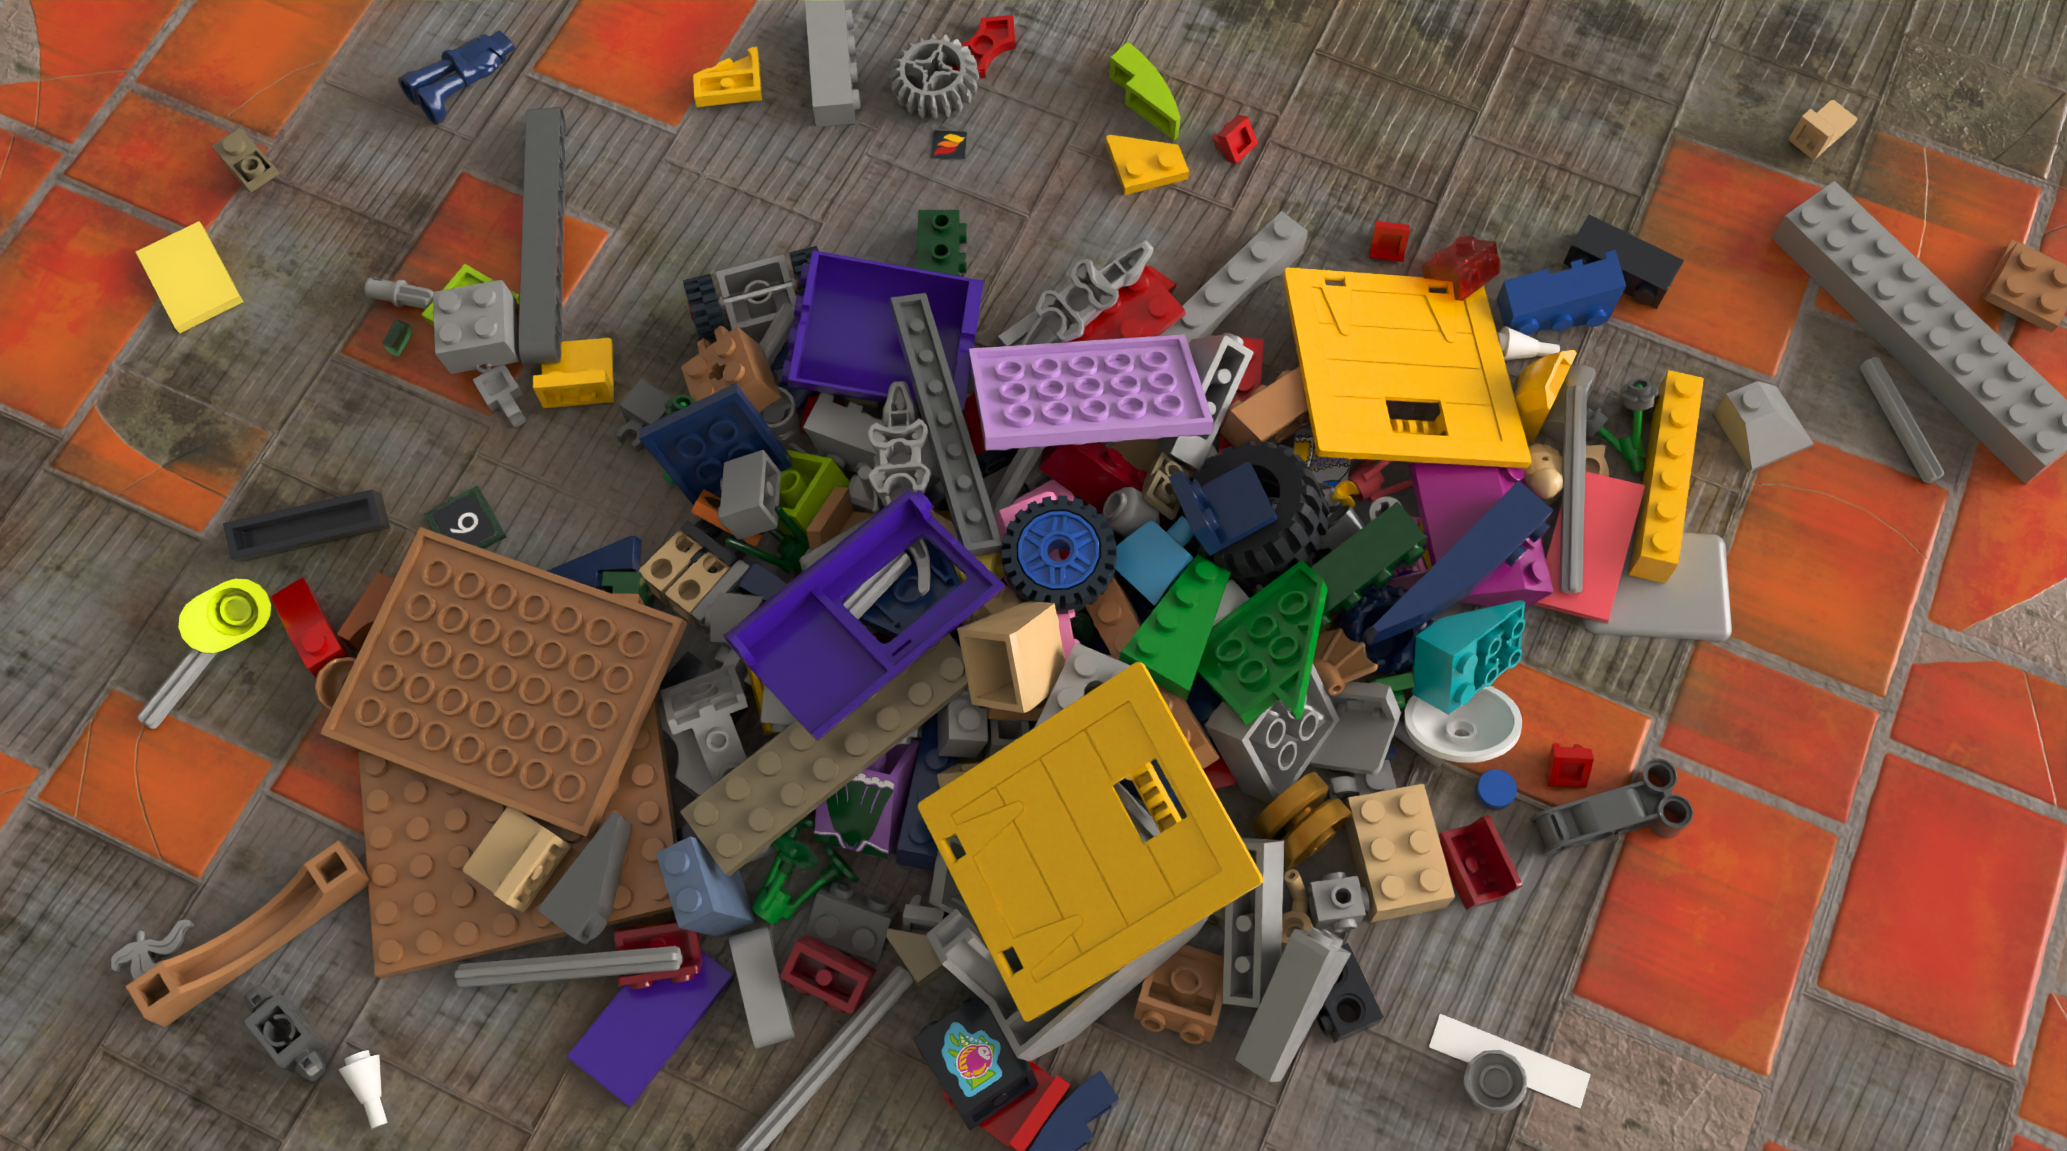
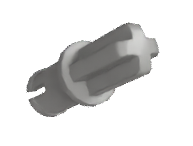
(398, 293)

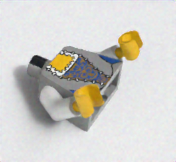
(1328, 471)

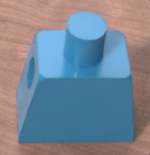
(1155, 558)

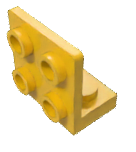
(581, 376)

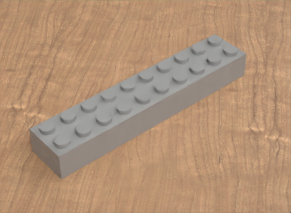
(1928, 330)

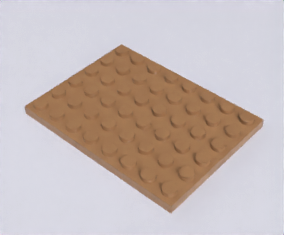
(505, 681)
(427, 830)

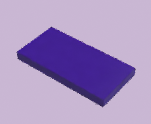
(645, 1029)

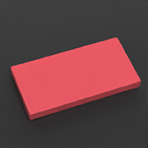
(1608, 527)

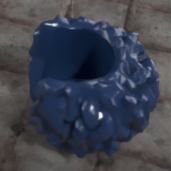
(1391, 654)

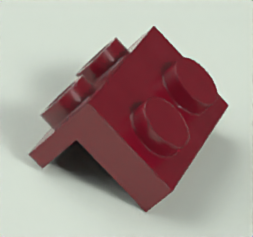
(1479, 863)
(655, 936)

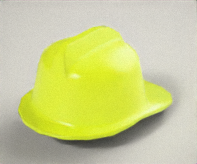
(224, 615)

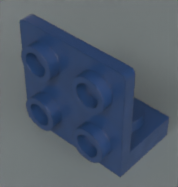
(1224, 507)

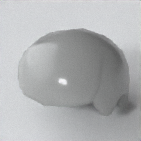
(1495, 1081)

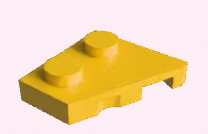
(729, 81)
(1145, 163)

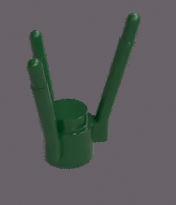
(790, 548)

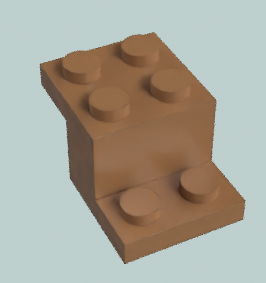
(2029, 286)

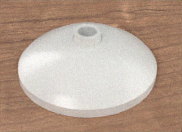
(1471, 733)

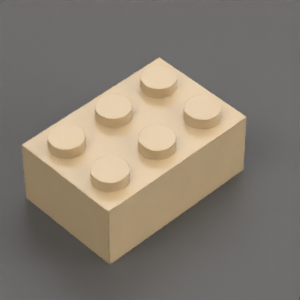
(1398, 853)

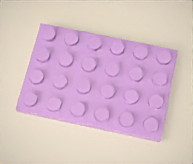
(1088, 392)

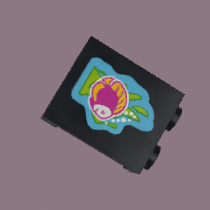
(974, 1061)

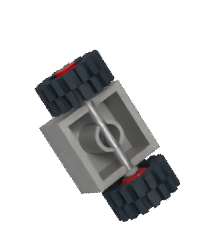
(749, 294)

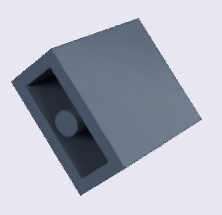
(701, 892)

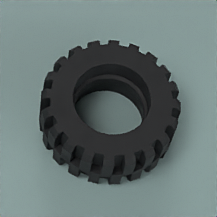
(1299, 513)

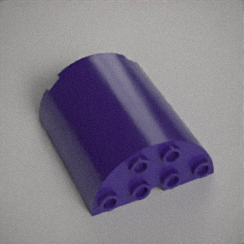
(847, 334)

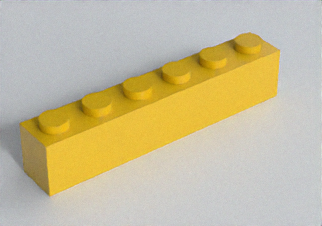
(1666, 478)

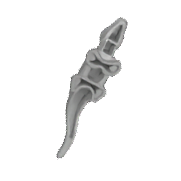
(1066, 313)
(901, 462)

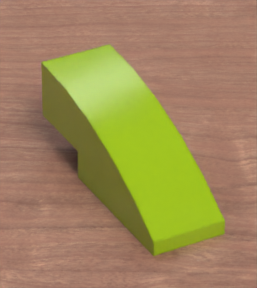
(1145, 89)

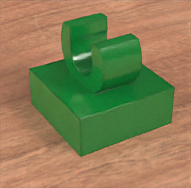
(1397, 683)

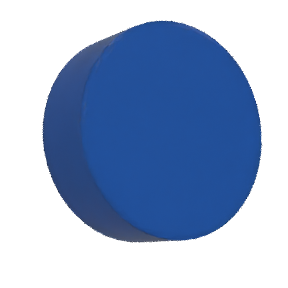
(1496, 789)

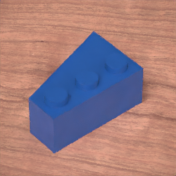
(1563, 299)

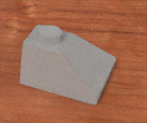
(1761, 425)

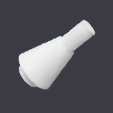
(1520, 346)
(364, 1079)

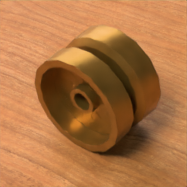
(1302, 819)

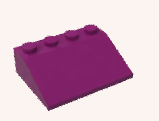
(1452, 502)

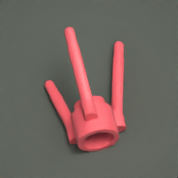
(1369, 481)

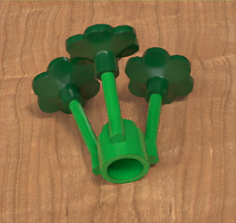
(772, 898)

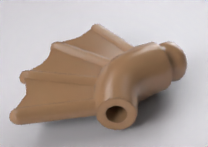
(1340, 660)

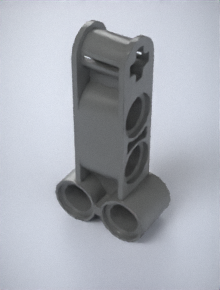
(1617, 812)

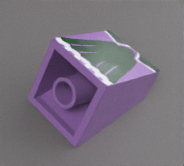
(871, 807)

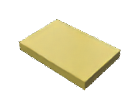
(189, 277)

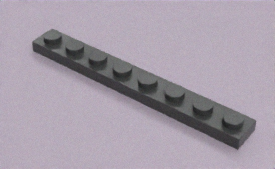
(945, 424)

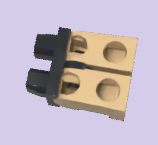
(689, 567)

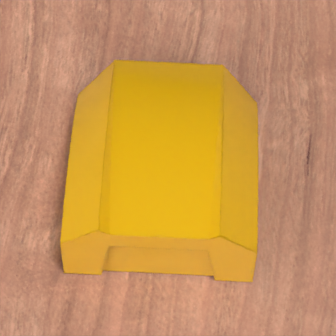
(1538, 389)

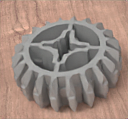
(942, 86)

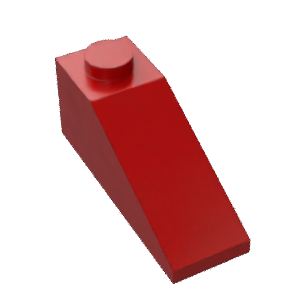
(308, 626)

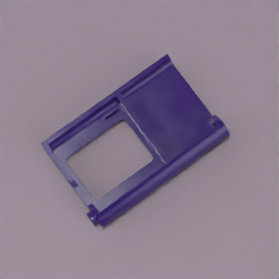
(819, 653)

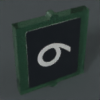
(467, 519)

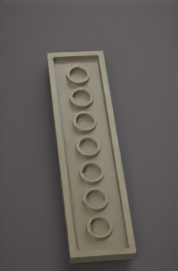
(799, 774)

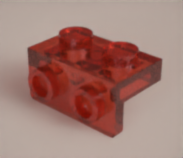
(1465, 263)

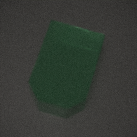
(397, 337)

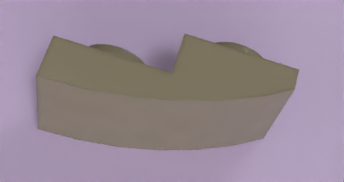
(1158, 488)

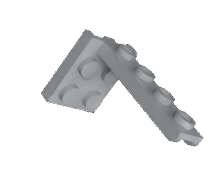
(706, 708)

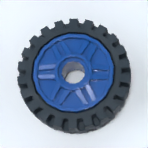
(1059, 526)

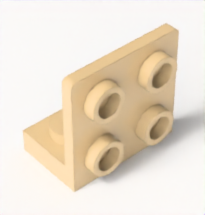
(516, 858)

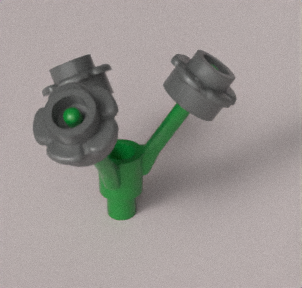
(1638, 398)

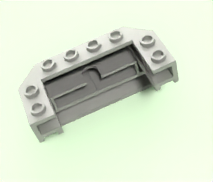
(968, 958)

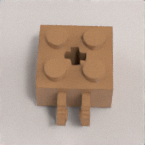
(731, 361)

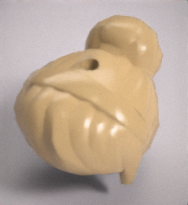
(1545, 473)

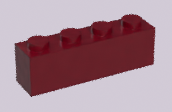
(1093, 473)

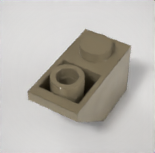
(245, 160)

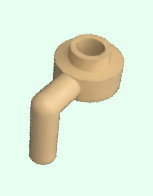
(1297, 916)

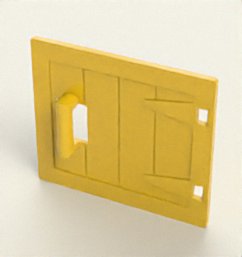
(1400, 343)
(1059, 858)

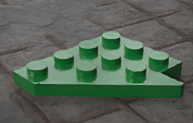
(1267, 646)

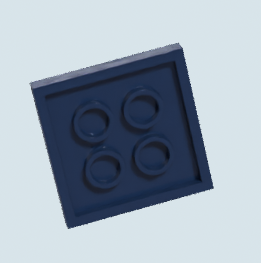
(705, 435)

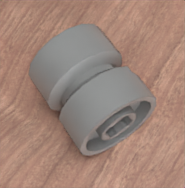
(783, 418)

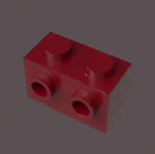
(827, 974)

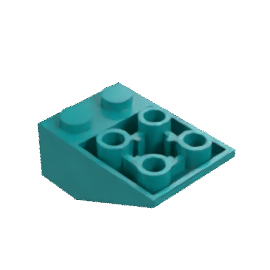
(1466, 654)

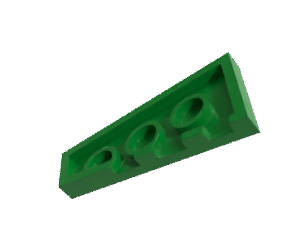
(1179, 627)

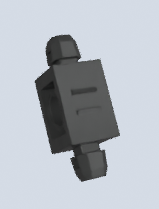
(302, 1052)

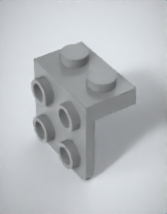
(1364, 730)

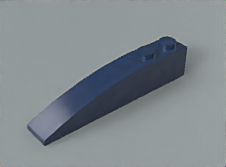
(1470, 562)

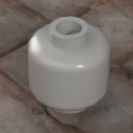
(1128, 511)

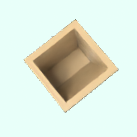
(1013, 656)

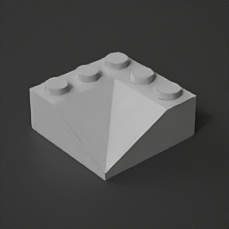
(1274, 746)

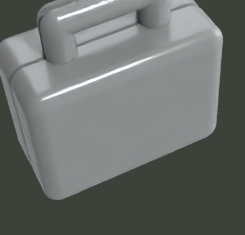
(1688, 606)

